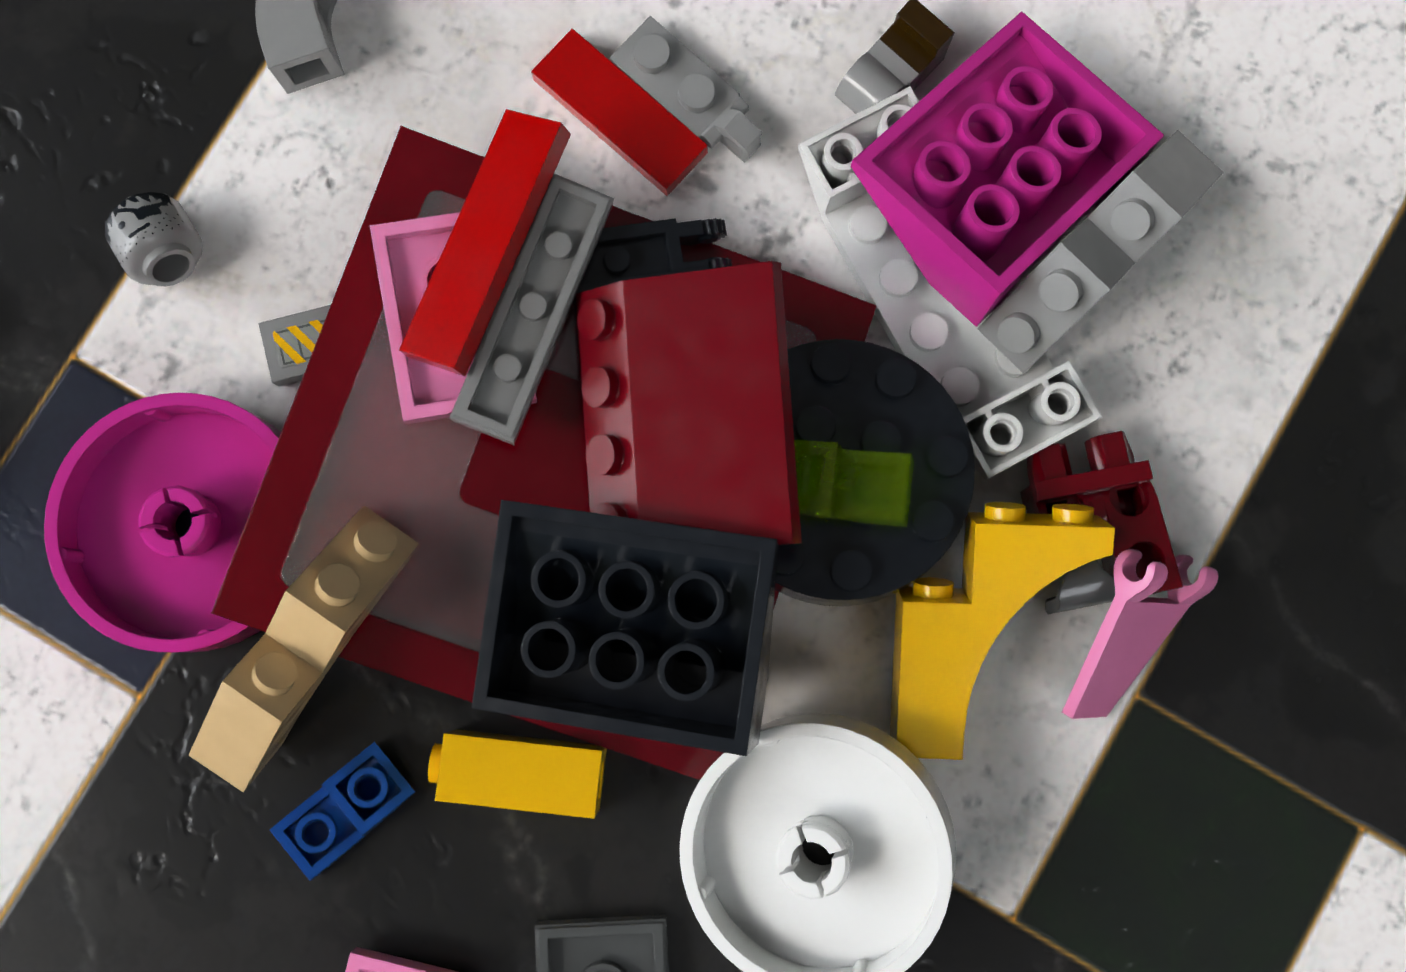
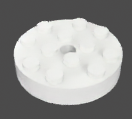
(857, 799)

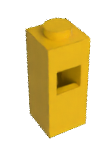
(518, 773)

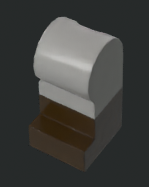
(898, 59)

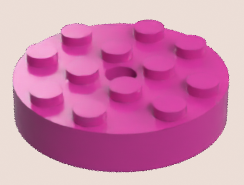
(118, 511)

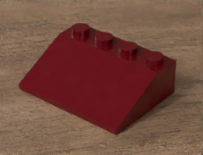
(691, 401)

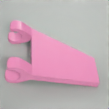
(1132, 631)

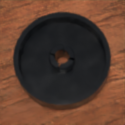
(880, 404)

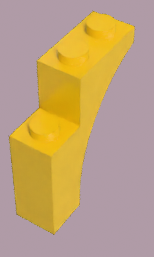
(949, 630)

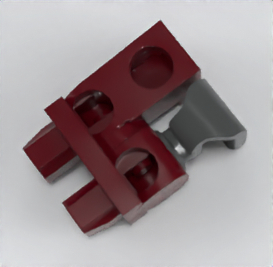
(1121, 496)

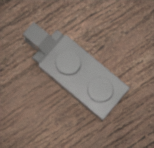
(687, 88)

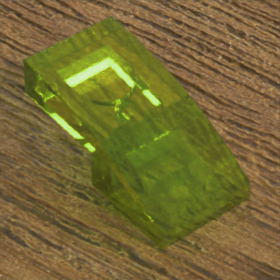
(853, 483)

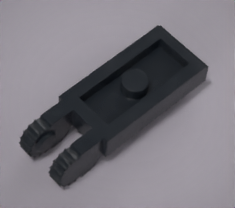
(650, 251)

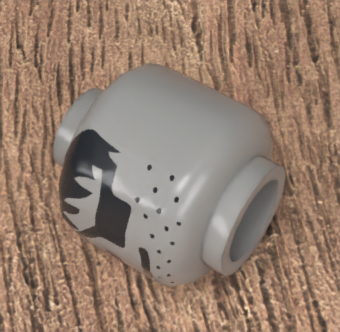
(153, 239)

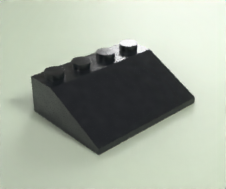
(628, 627)

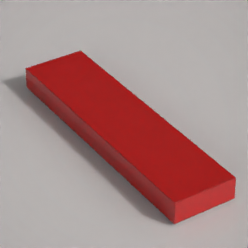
(485, 242)

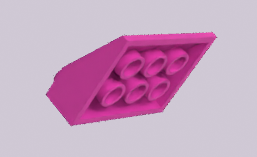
(1002, 164)

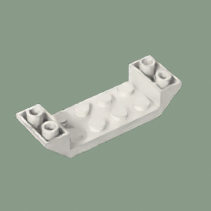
(1003, 408)

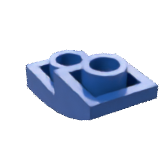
(342, 811)

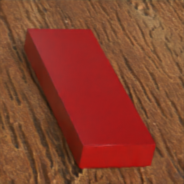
(619, 112)

